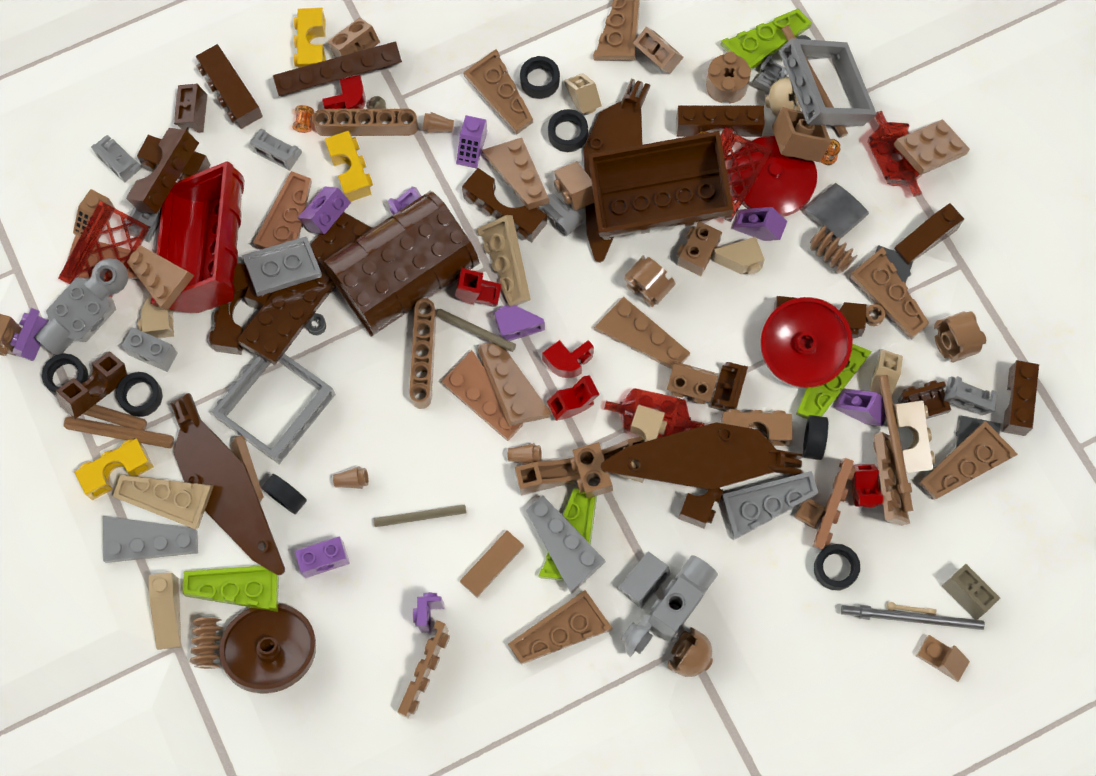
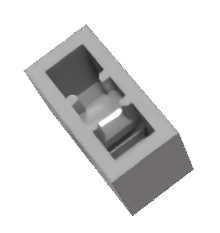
(149, 349)

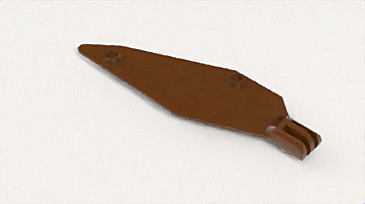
(614, 129)
(704, 457)
(233, 499)

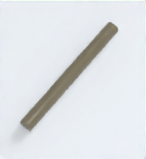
(476, 330)
(420, 515)

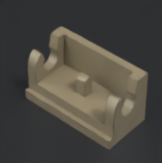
(971, 592)

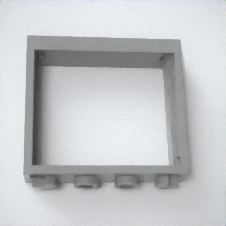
(807, 90)
(299, 426)

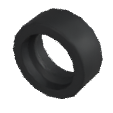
(539, 62)
(571, 116)
(58, 361)
(129, 381)
(815, 437)
(284, 493)
(843, 550)

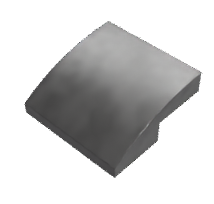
(837, 211)

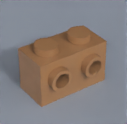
(574, 185)
(699, 248)
(692, 382)

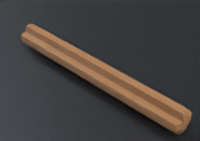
(119, 432)

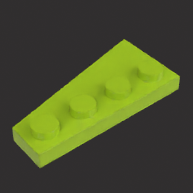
(766, 38)
(820, 398)
(580, 514)
(237, 586)

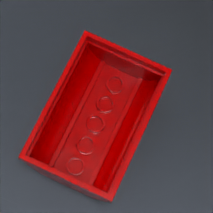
(201, 235)

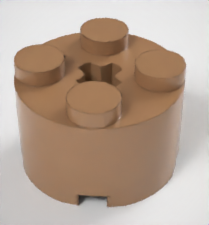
(728, 78)
(650, 280)
(959, 336)

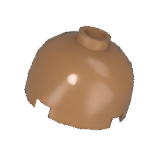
(691, 653)

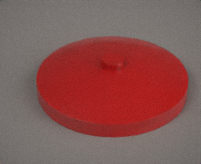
(783, 182)
(806, 342)

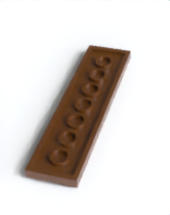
(292, 307)

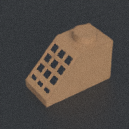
(86, 210)

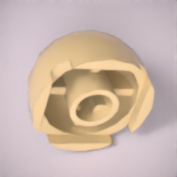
(782, 95)

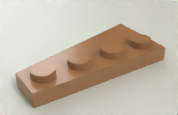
(619, 32)
(498, 89)
(518, 171)
(159, 276)
(883, 285)
(635, 329)
(514, 392)
(970, 459)
(888, 479)
(564, 627)
(409, 703)

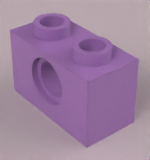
(324, 210)
(322, 557)

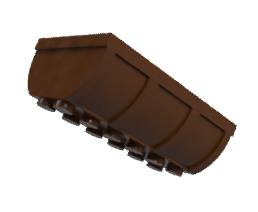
(660, 185)
(401, 262)

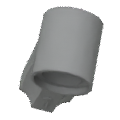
(564, 218)

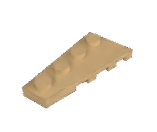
(504, 250)
(168, 498)

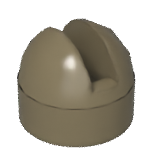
(380, 103)

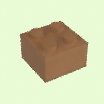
(798, 138)

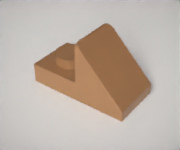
(943, 658)

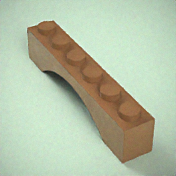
(556, 473)

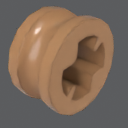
(880, 310)

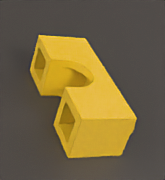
(309, 25)
(343, 151)
(95, 475)

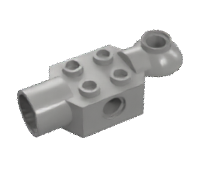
(82, 307)
(685, 592)

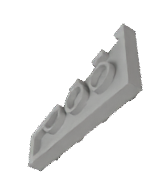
(761, 503)
(144, 540)
(567, 547)

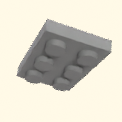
(281, 266)

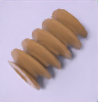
(832, 250)
(205, 643)

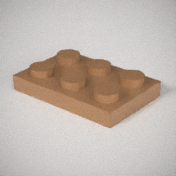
(931, 147)

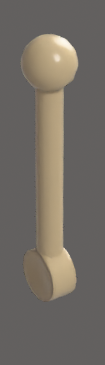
(892, 606)

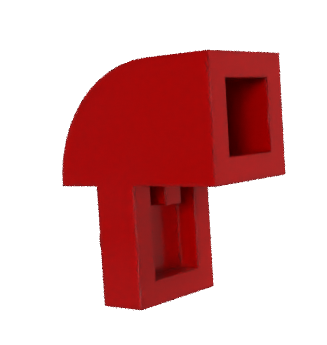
(352, 97)
(473, 288)
(563, 362)
(573, 400)
(866, 486)

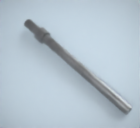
(866, 612)

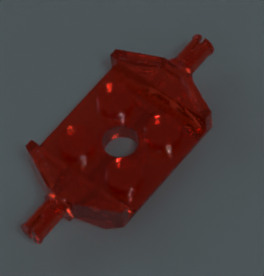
(882, 146)
(674, 408)

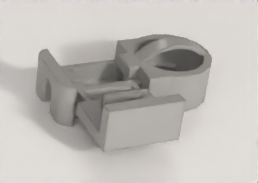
(769, 74)

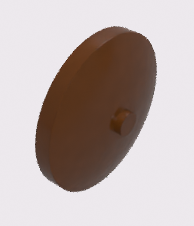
(267, 649)

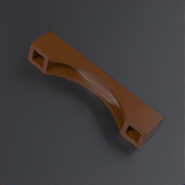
(337, 68)

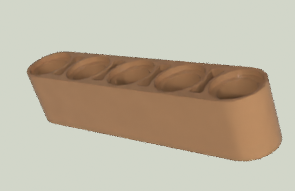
(373, 128)
(421, 343)

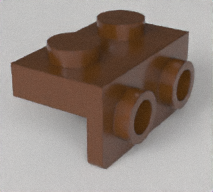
(931, 394)

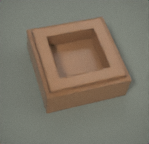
(809, 512)

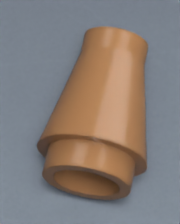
(437, 123)
(525, 454)
(352, 478)

